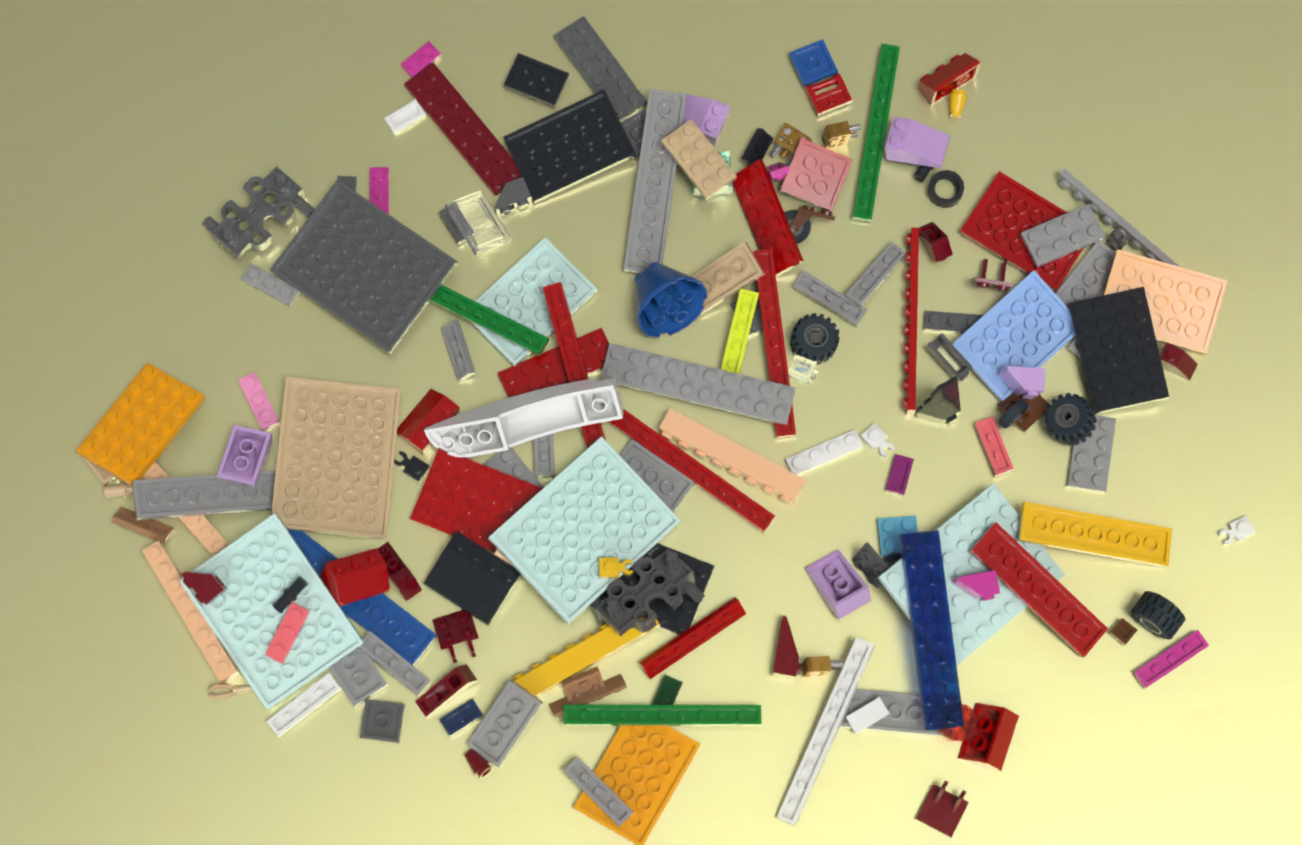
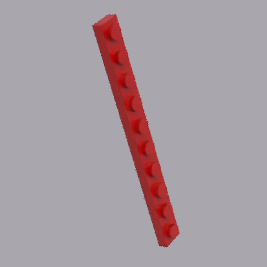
(910, 329)
(773, 331)
(569, 348)
(694, 470)

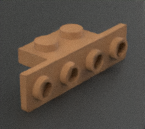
(585, 689)

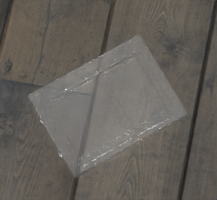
(478, 222)

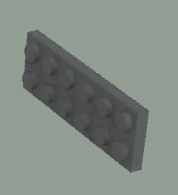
(599, 67)

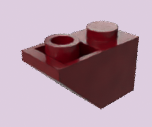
(206, 585)

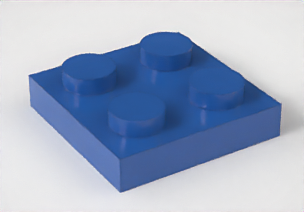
(813, 63)

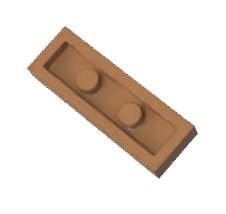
(146, 527)

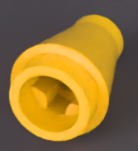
(957, 102)

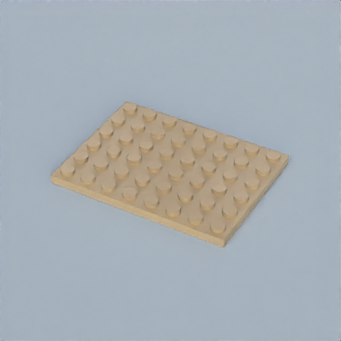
(336, 457)

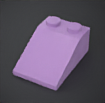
(708, 116)
(916, 143)
(245, 455)
(839, 584)

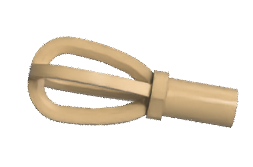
(234, 690)

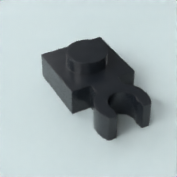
(414, 468)

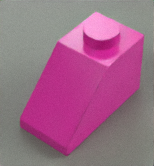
(979, 585)

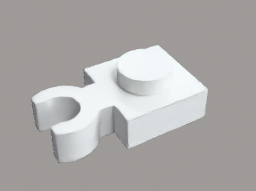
(875, 437)
(1239, 529)

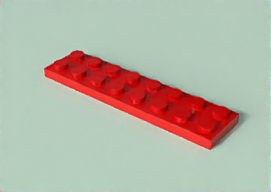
(1039, 590)

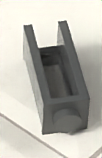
(949, 357)

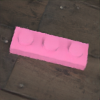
(258, 401)

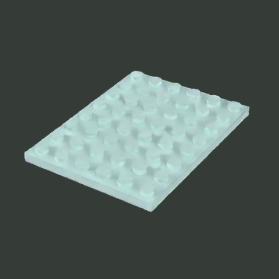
(581, 516)
(971, 618)
(245, 622)

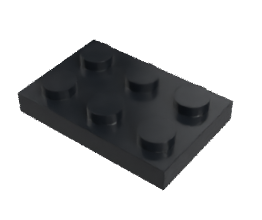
(536, 80)

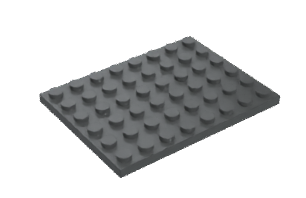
(363, 266)

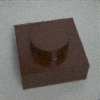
(1123, 631)

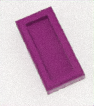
(899, 475)

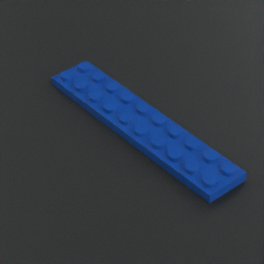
(377, 613)

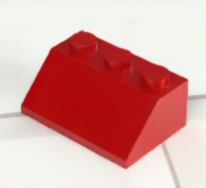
(948, 77)
(429, 411)
(356, 577)
(991, 737)

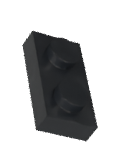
(757, 147)

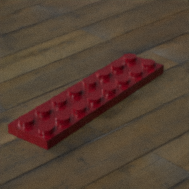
(463, 128)

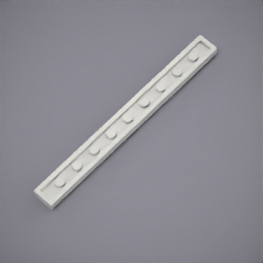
(826, 731)

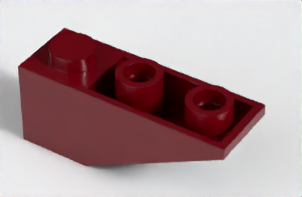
(399, 573)

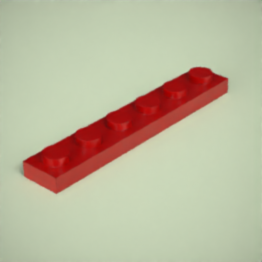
(692, 638)

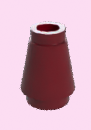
(479, 765)

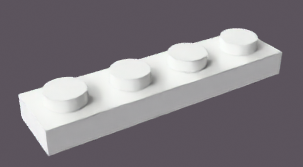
(824, 453)
(303, 705)

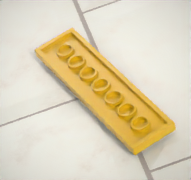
(1095, 534)

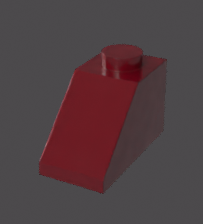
(935, 242)
(1177, 361)

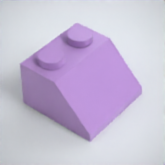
(1024, 380)

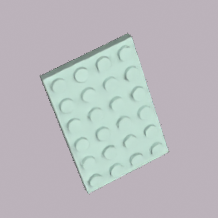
(522, 297)

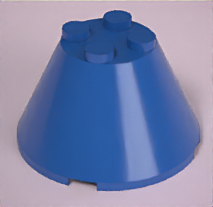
(667, 300)

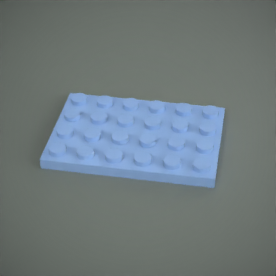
(1017, 332)

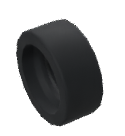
(950, 175)

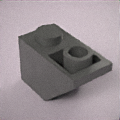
(513, 196)

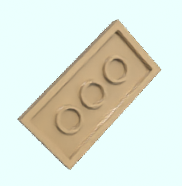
(698, 159)
(728, 275)

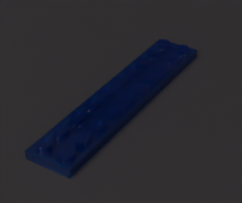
(931, 630)

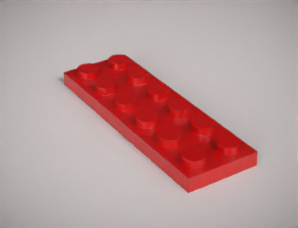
(767, 216)
(549, 368)

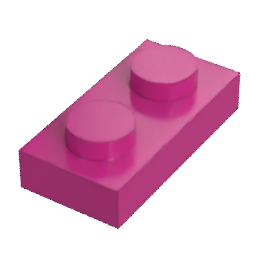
(421, 59)
(777, 171)

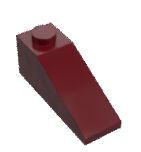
(786, 658)
(446, 689)

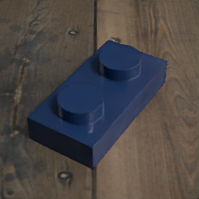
(461, 717)

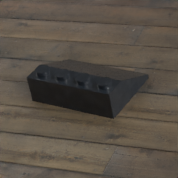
(473, 578)

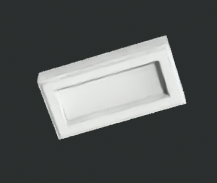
(405, 116)
(867, 715)

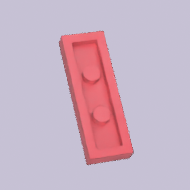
(994, 446)
(287, 632)

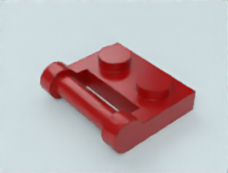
(830, 99)

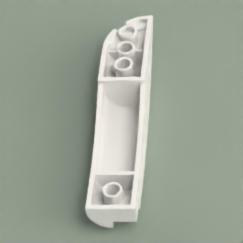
(527, 417)

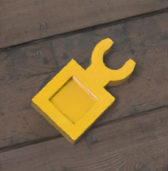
(612, 568)

